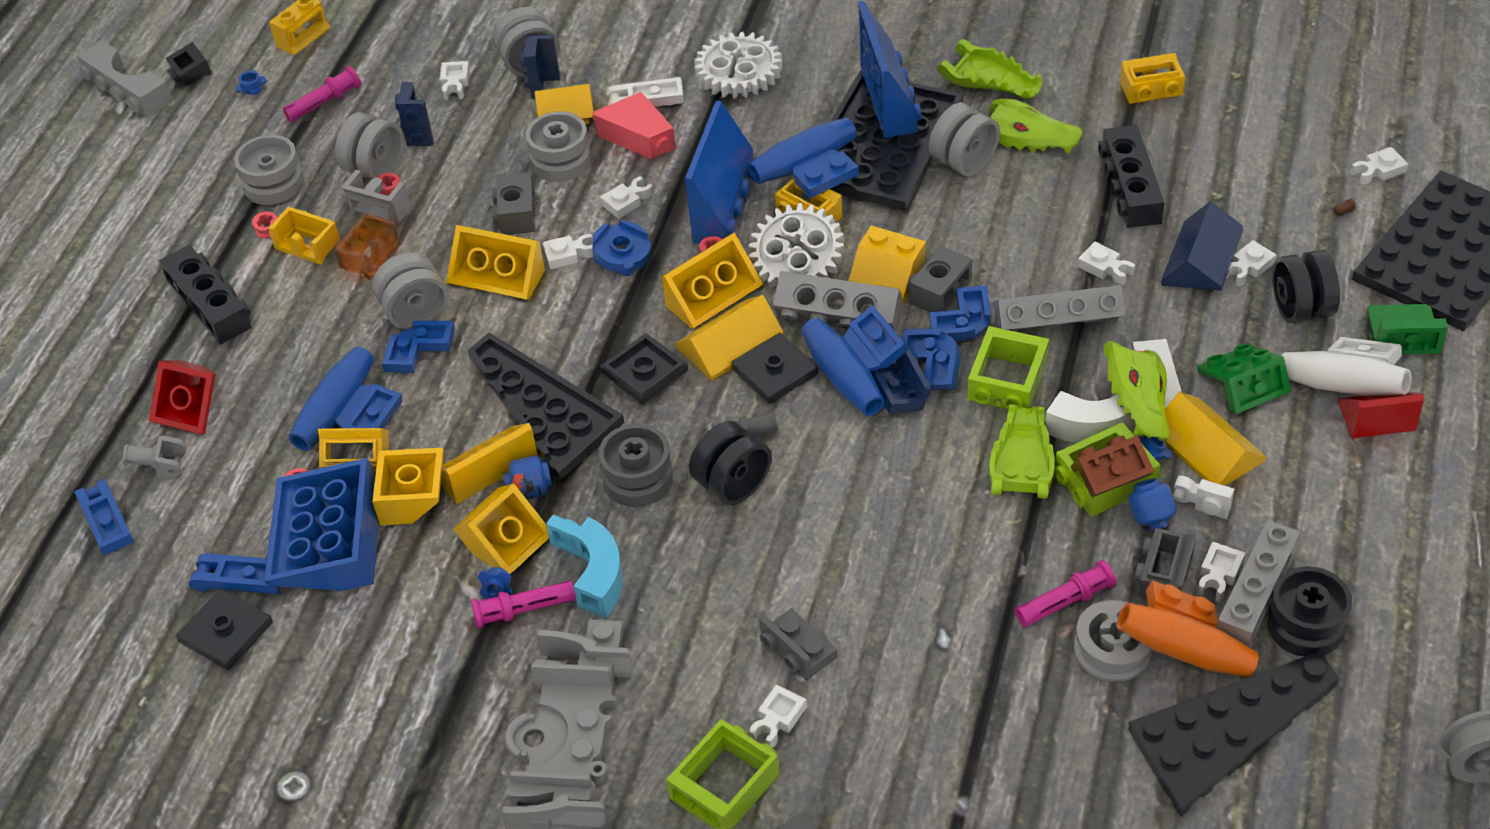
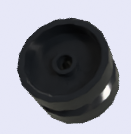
(1306, 286)
(730, 462)
(1309, 611)

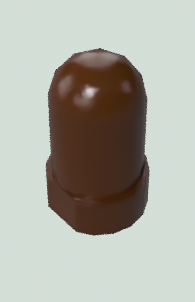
(1347, 205)

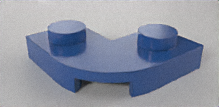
(970, 318)
(405, 347)
(939, 353)

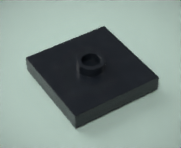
(644, 368)
(774, 368)
(224, 629)

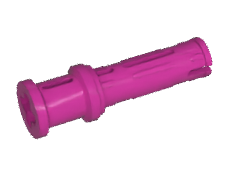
(331, 89)
(1079, 587)
(506, 605)

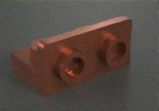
(1113, 466)

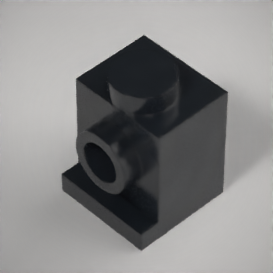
(187, 65)

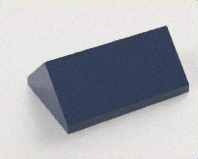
(1203, 250)

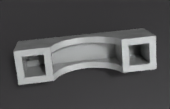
(141, 92)

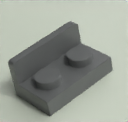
(797, 643)

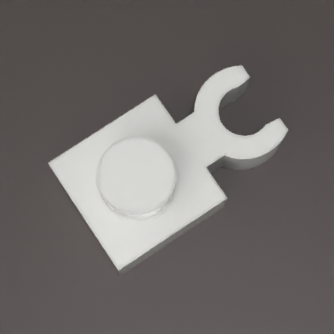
(454, 77)
(1381, 164)
(626, 199)
(564, 251)
(1252, 261)
(1103, 262)
(1208, 496)
(1220, 568)
(778, 712)

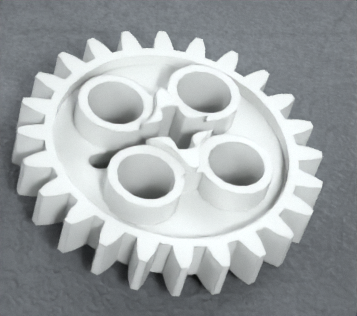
(738, 65)
(811, 229)

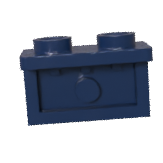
(540, 62)
(413, 117)
(903, 385)

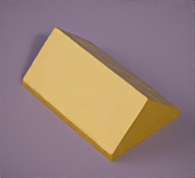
(495, 262)
(710, 282)
(729, 336)
(1208, 441)
(487, 462)

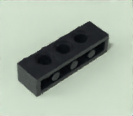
(1131, 176)
(206, 293)

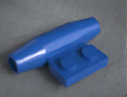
(810, 157)
(850, 359)
(344, 401)

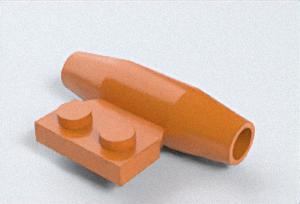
(1186, 631)

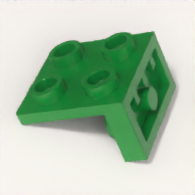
(1409, 326)
(1248, 376)

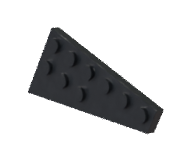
(562, 416)
(1220, 730)

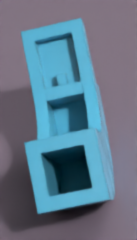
(603, 578)

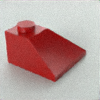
(182, 395)

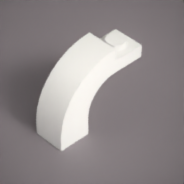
(1079, 419)

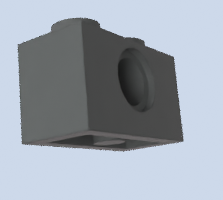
(514, 203)
(937, 281)

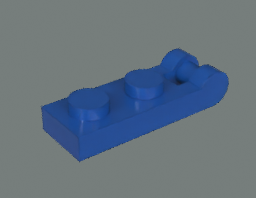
(104, 517)
(231, 573)

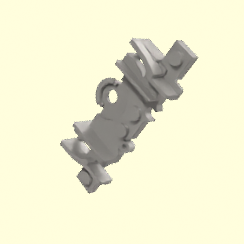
(570, 716)

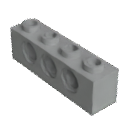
(794, 286)
(1059, 308)
(1253, 591)

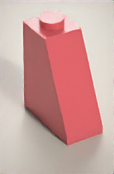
(635, 126)

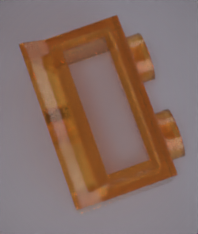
(369, 229)

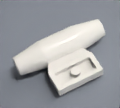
(1351, 368)

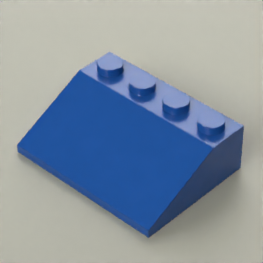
(886, 78)
(718, 177)
(324, 529)

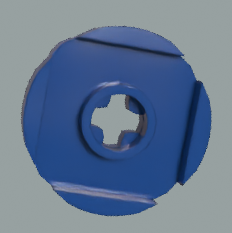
(621, 260)

